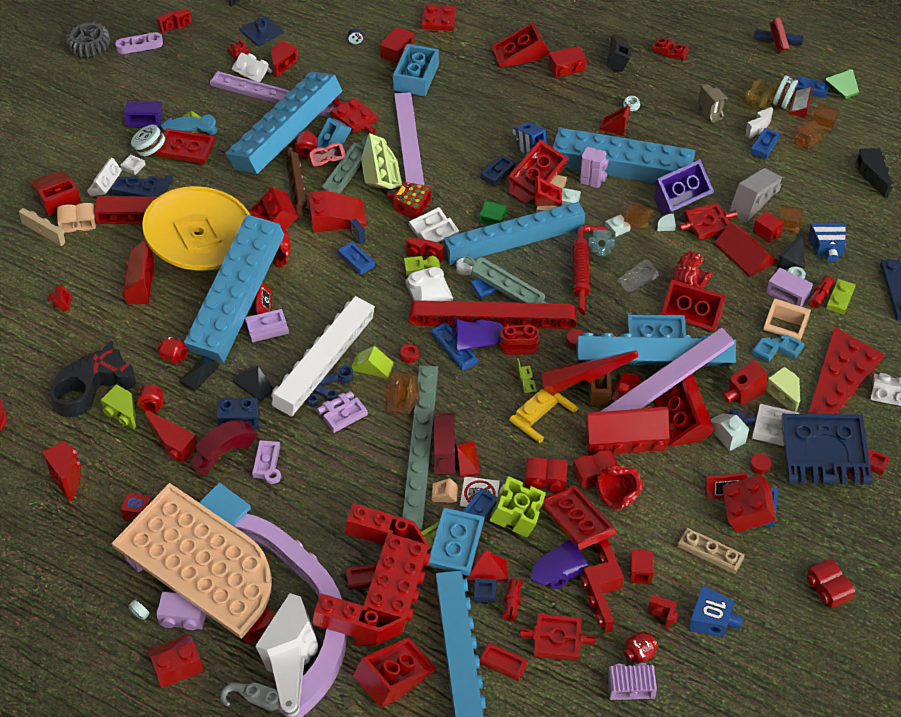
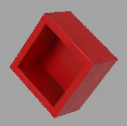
(749, 503)

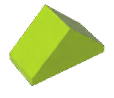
(373, 362)

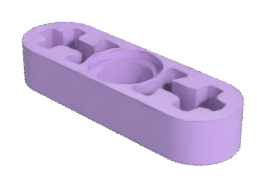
(129, 45)

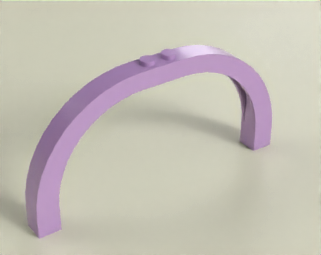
(305, 565)

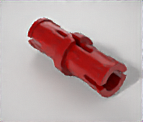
(821, 291)
(512, 599)

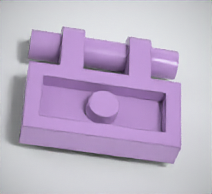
(343, 415)

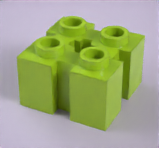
(517, 506)

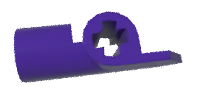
(475, 334)
(559, 566)

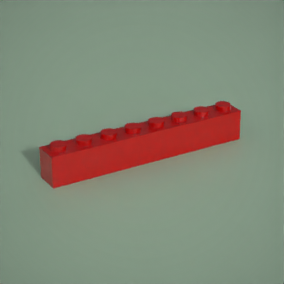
(122, 209)

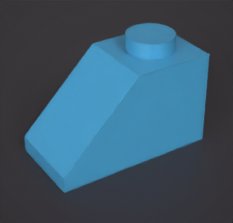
(333, 132)

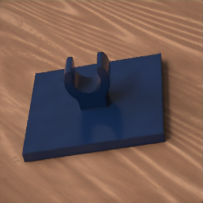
(261, 31)

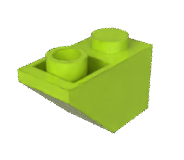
(120, 405)

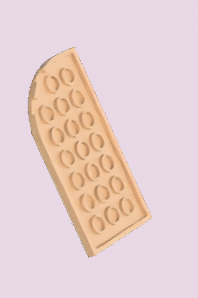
(200, 558)

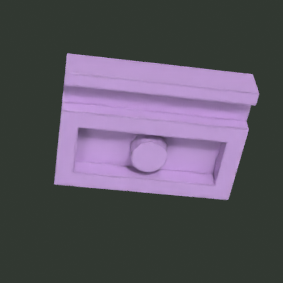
(267, 325)

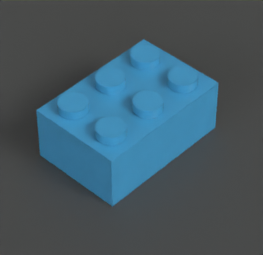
(416, 69)

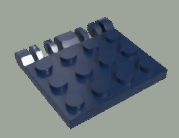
(826, 445)

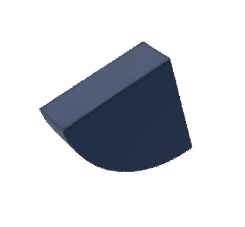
(748, 419)

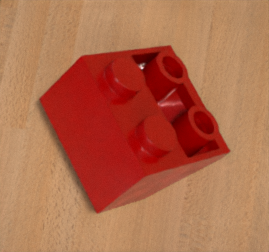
(276, 207)

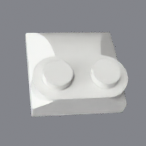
(428, 285)

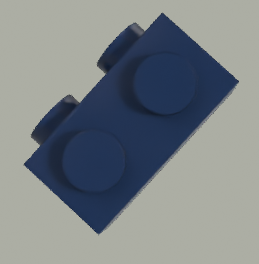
(238, 409)

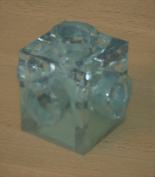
(601, 235)

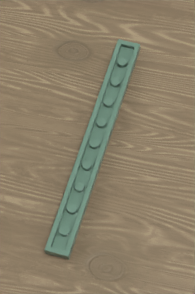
(420, 446)

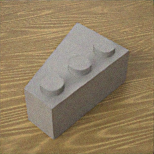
(754, 193)

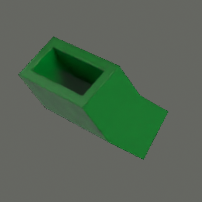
(492, 213)

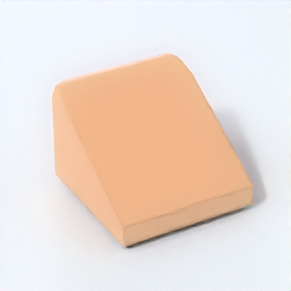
(444, 491)

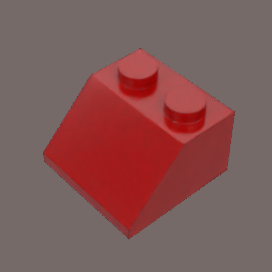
(64, 468)
(175, 660)

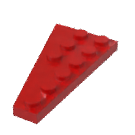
(843, 372)

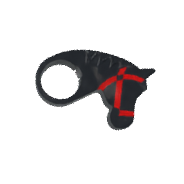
(86, 375)

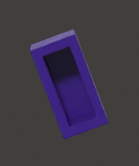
(143, 113)

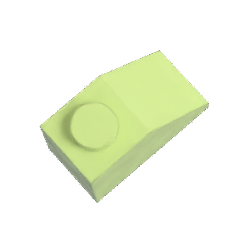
(785, 388)

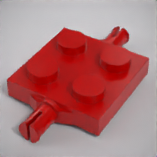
(354, 115)
(707, 220)
(557, 637)

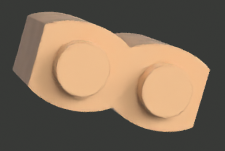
(76, 217)

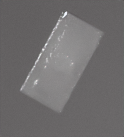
(638, 276)

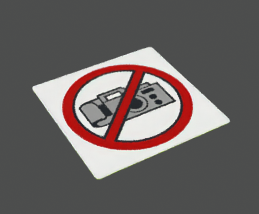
(473, 485)

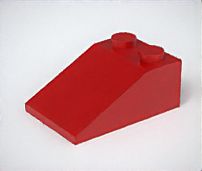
(521, 47)
(334, 211)
(393, 671)

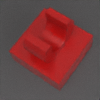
(237, 48)
(61, 298)

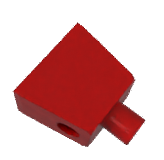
(746, 384)

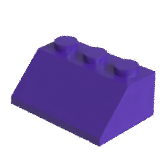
(682, 187)

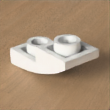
(756, 126)

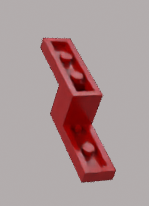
(600, 580)

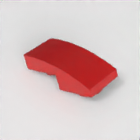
(174, 19)
(667, 48)
(422, 247)

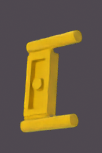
(535, 409)

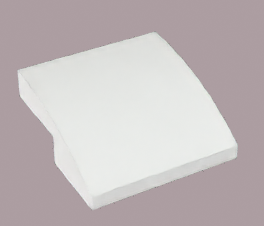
(433, 226)
(768, 424)

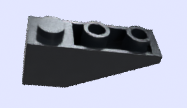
(618, 53)
(873, 168)

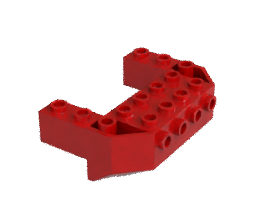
(392, 585)

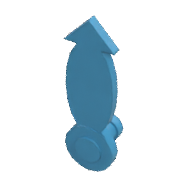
(189, 124)

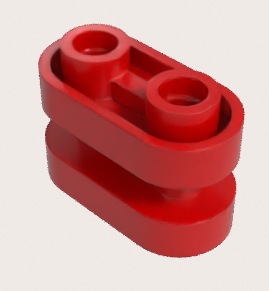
(519, 340)

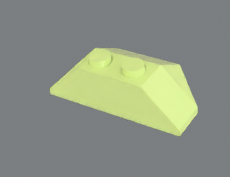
(380, 164)

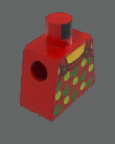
(411, 199)

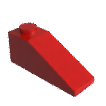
(174, 439)

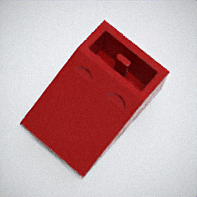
(55, 191)

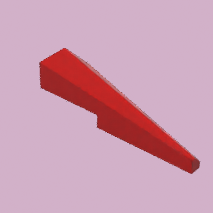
(562, 377)

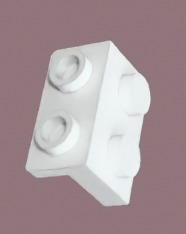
(250, 67)
(105, 178)
(886, 389)

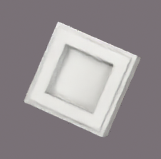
(132, 165)

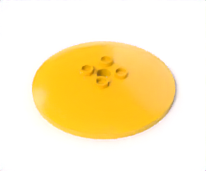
(180, 213)

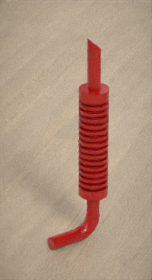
(581, 265)

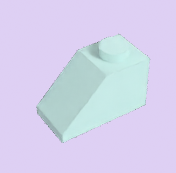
(730, 430)

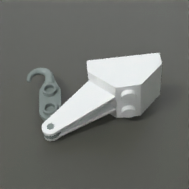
(284, 651)

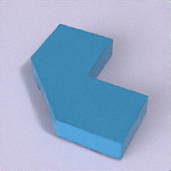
(785, 344)

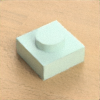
(570, 196)
(617, 225)

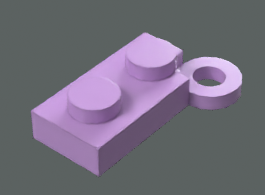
(266, 461)

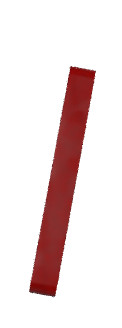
(507, 314)

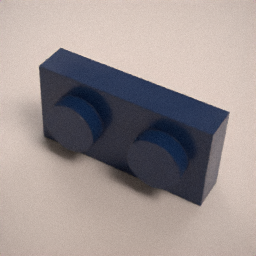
(498, 170)

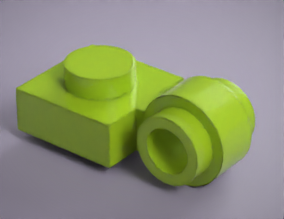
(417, 263)

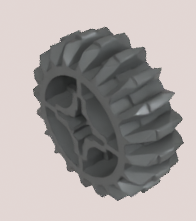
(88, 39)

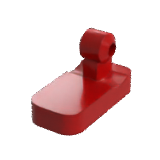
(626, 384)

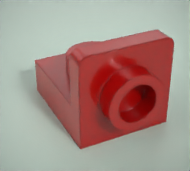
(664, 608)

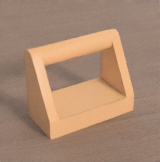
(789, 313)

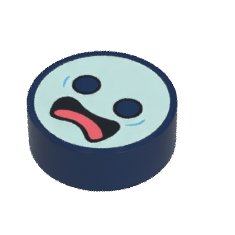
(355, 36)

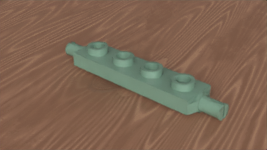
(345, 169)
(504, 281)

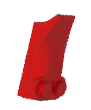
(542, 162)

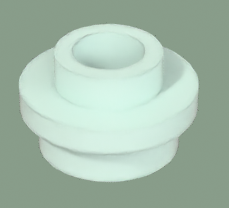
(633, 102)

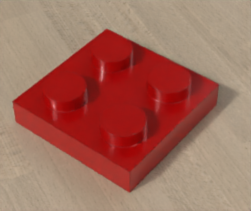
(439, 17)

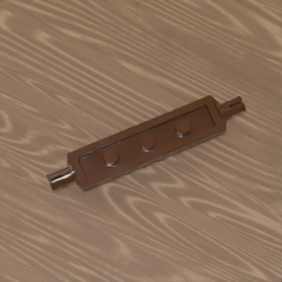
(295, 178)

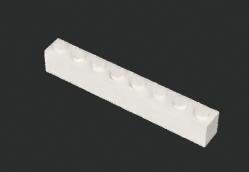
(322, 356)

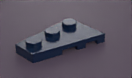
(138, 187)

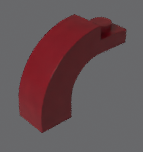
(219, 441)
(444, 443)

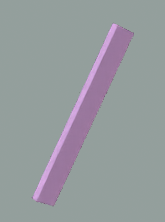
(255, 89)
(408, 138)
(674, 372)

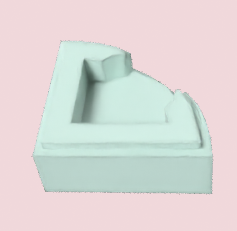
(667, 223)

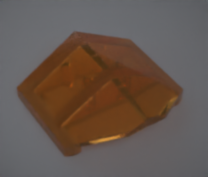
(402, 392)

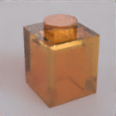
(825, 117)
(808, 135)
(638, 215)
(792, 218)

